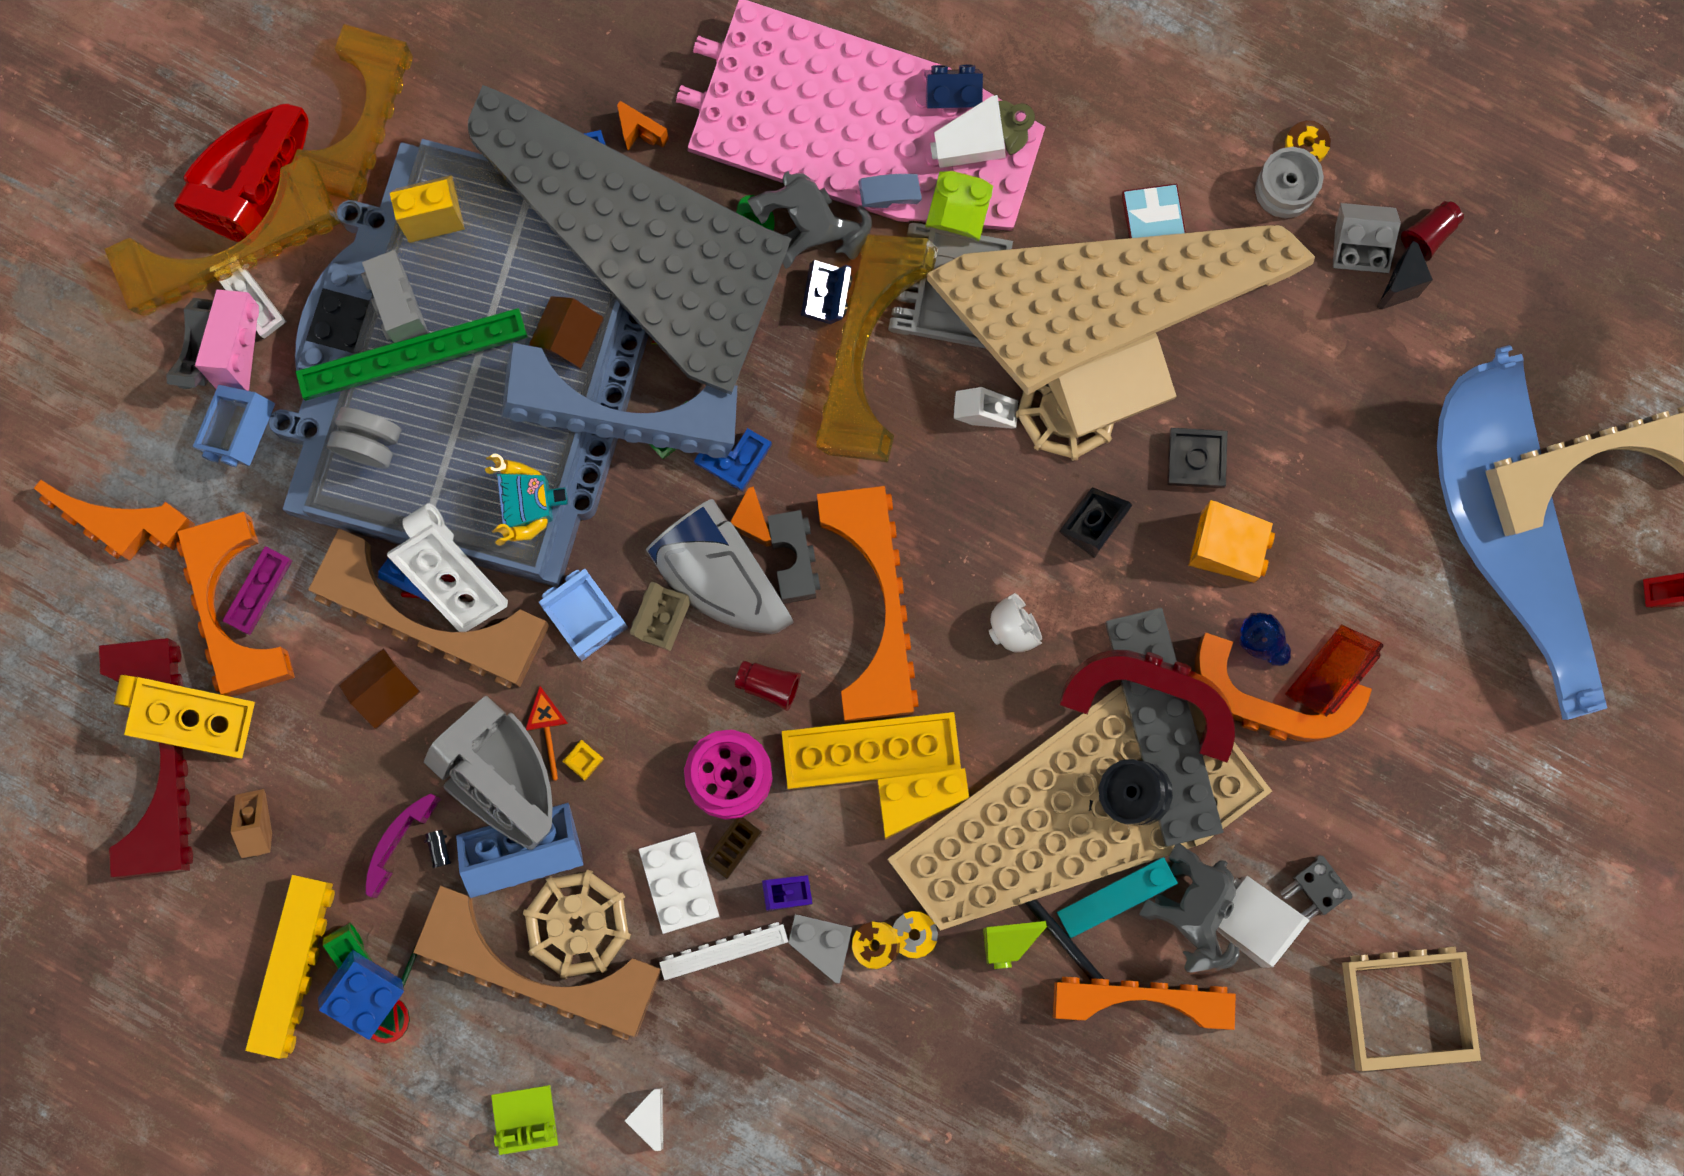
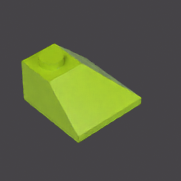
(1010, 942)

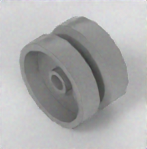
(1289, 182)
(364, 438)

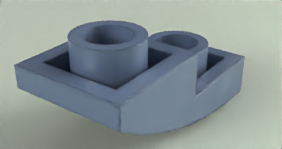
(888, 189)

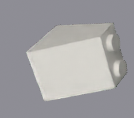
(1261, 923)

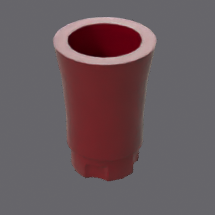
(1434, 228)
(768, 683)

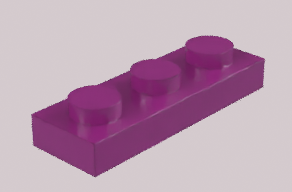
(257, 590)

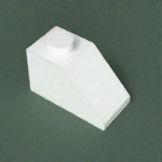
(985, 408)

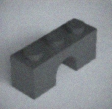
(790, 531)

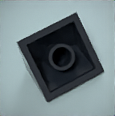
(1408, 278)
(1095, 520)

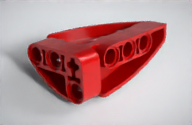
(240, 172)

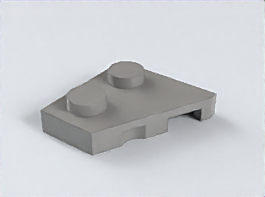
(821, 943)

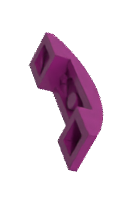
(377, 874)

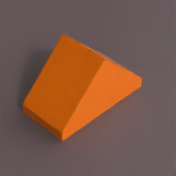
(749, 519)

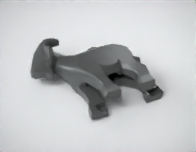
(812, 217)
(1200, 910)

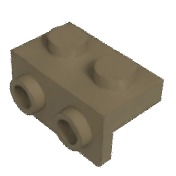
(660, 616)

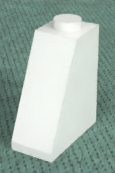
(971, 137)

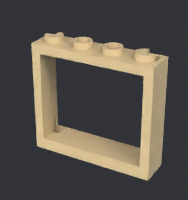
(1464, 1001)

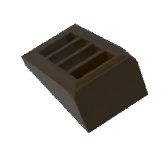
(731, 831)

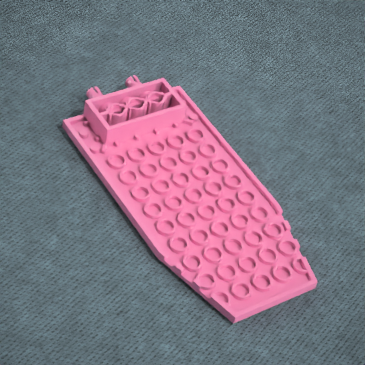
(837, 112)

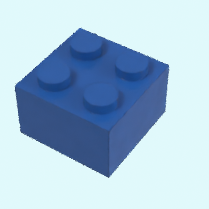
(360, 995)

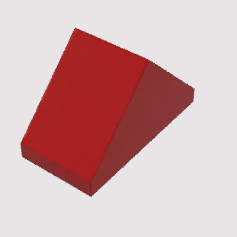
(1664, 591)

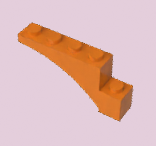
(119, 528)

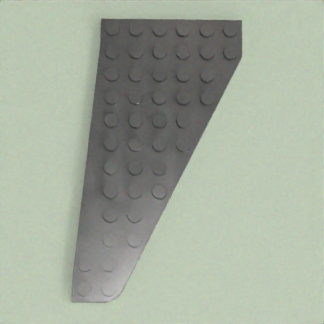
(662, 250)

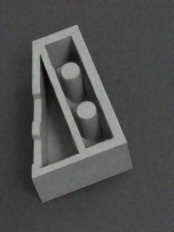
(393, 297)

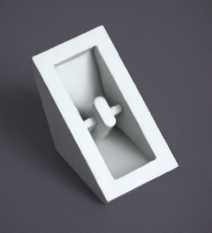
(648, 1119)

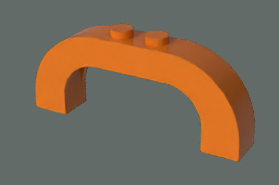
(1279, 721)

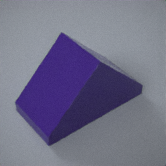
(787, 892)

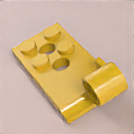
(158, 711)

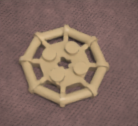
(1056, 424)
(593, 921)

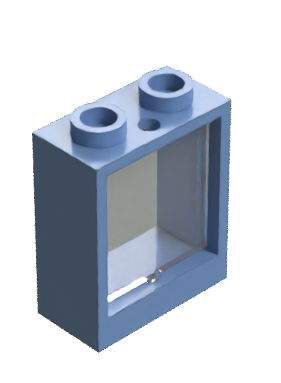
(233, 426)

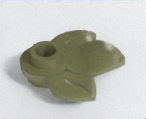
(1015, 132)

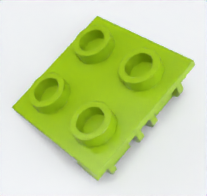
(524, 1120)

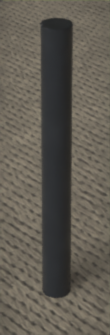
(1064, 940)

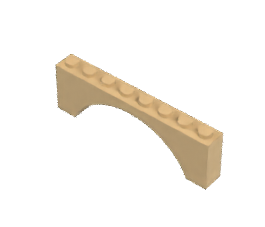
(1526, 486)

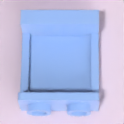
(582, 613)

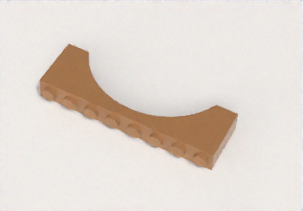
(350, 582)
(456, 941)

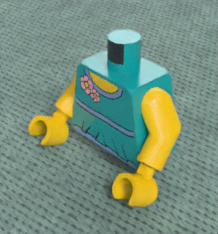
(523, 500)

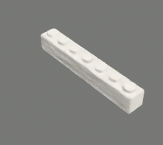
(723, 951)

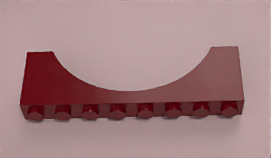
(161, 836)

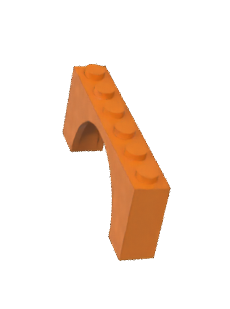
(207, 553)

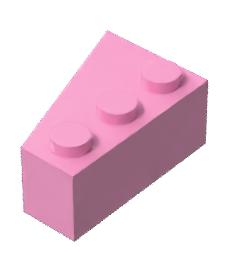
(229, 340)

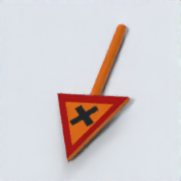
(546, 715)

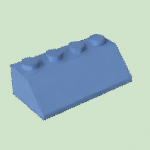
(495, 862)

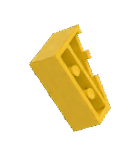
(919, 797)

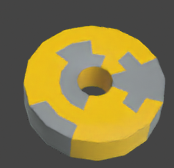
(927, 931)

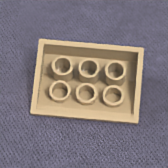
(1114, 386)

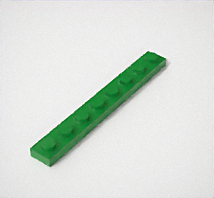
(411, 354)

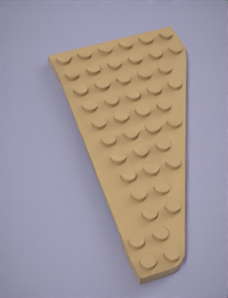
(1079, 301)

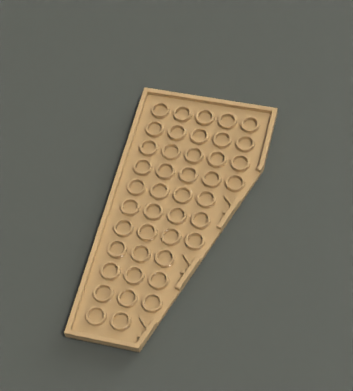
(1034, 825)

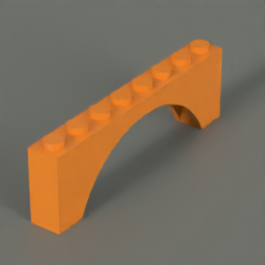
(864, 522)

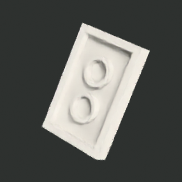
(679, 883)

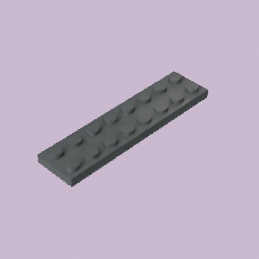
(1167, 732)

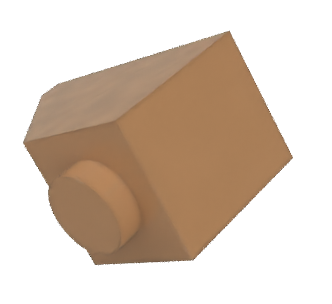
(251, 824)

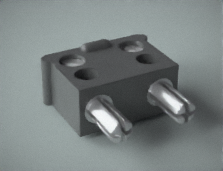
(1323, 884)

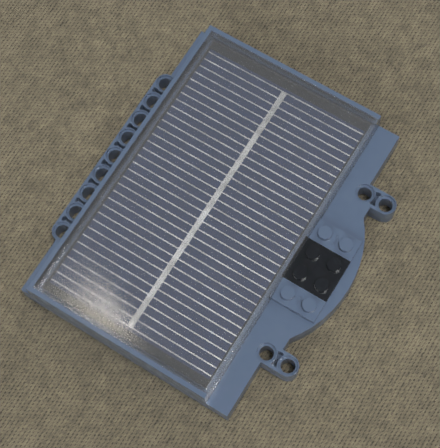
(455, 406)

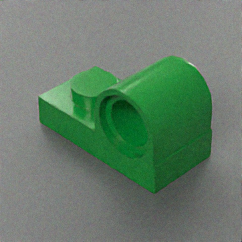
(342, 942)

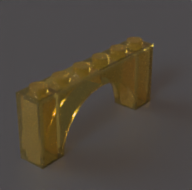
(383, 66)

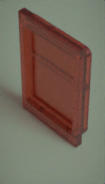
(1335, 671)

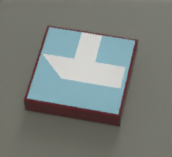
(1153, 211)

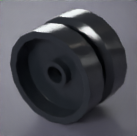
(1134, 806)

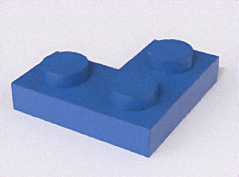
(741, 463)

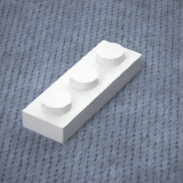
(269, 317)

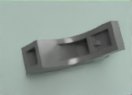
(184, 372)

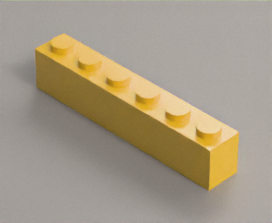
(289, 967)

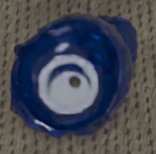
(1262, 626)

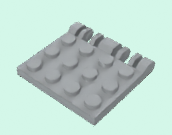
(932, 315)

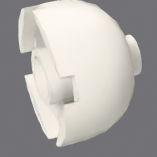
(1014, 626)

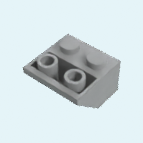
(1365, 237)

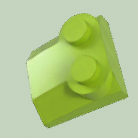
(959, 204)

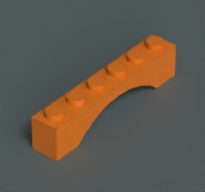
(1206, 1009)

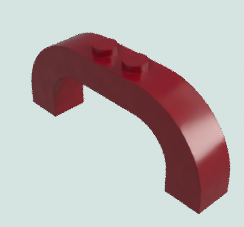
(1153, 672)

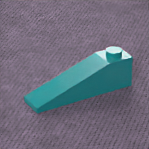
(1117, 897)

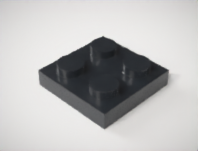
(1197, 458)

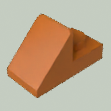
(636, 123)

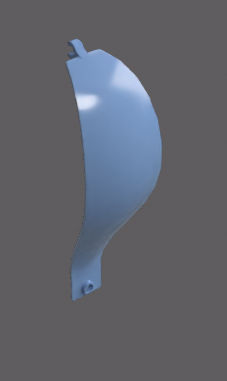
(1485, 422)

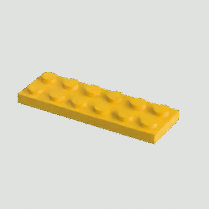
(870, 750)

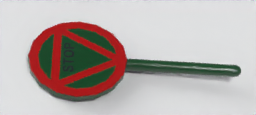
(398, 1018)

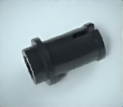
(437, 848)

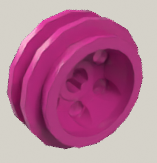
(708, 751)

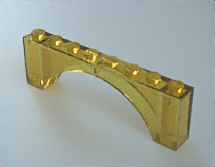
(297, 213)
(885, 271)

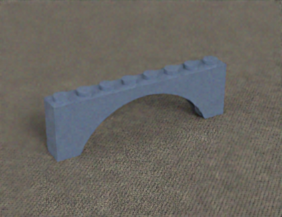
(540, 396)

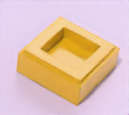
(583, 760)

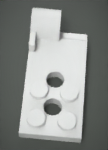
(432, 554)

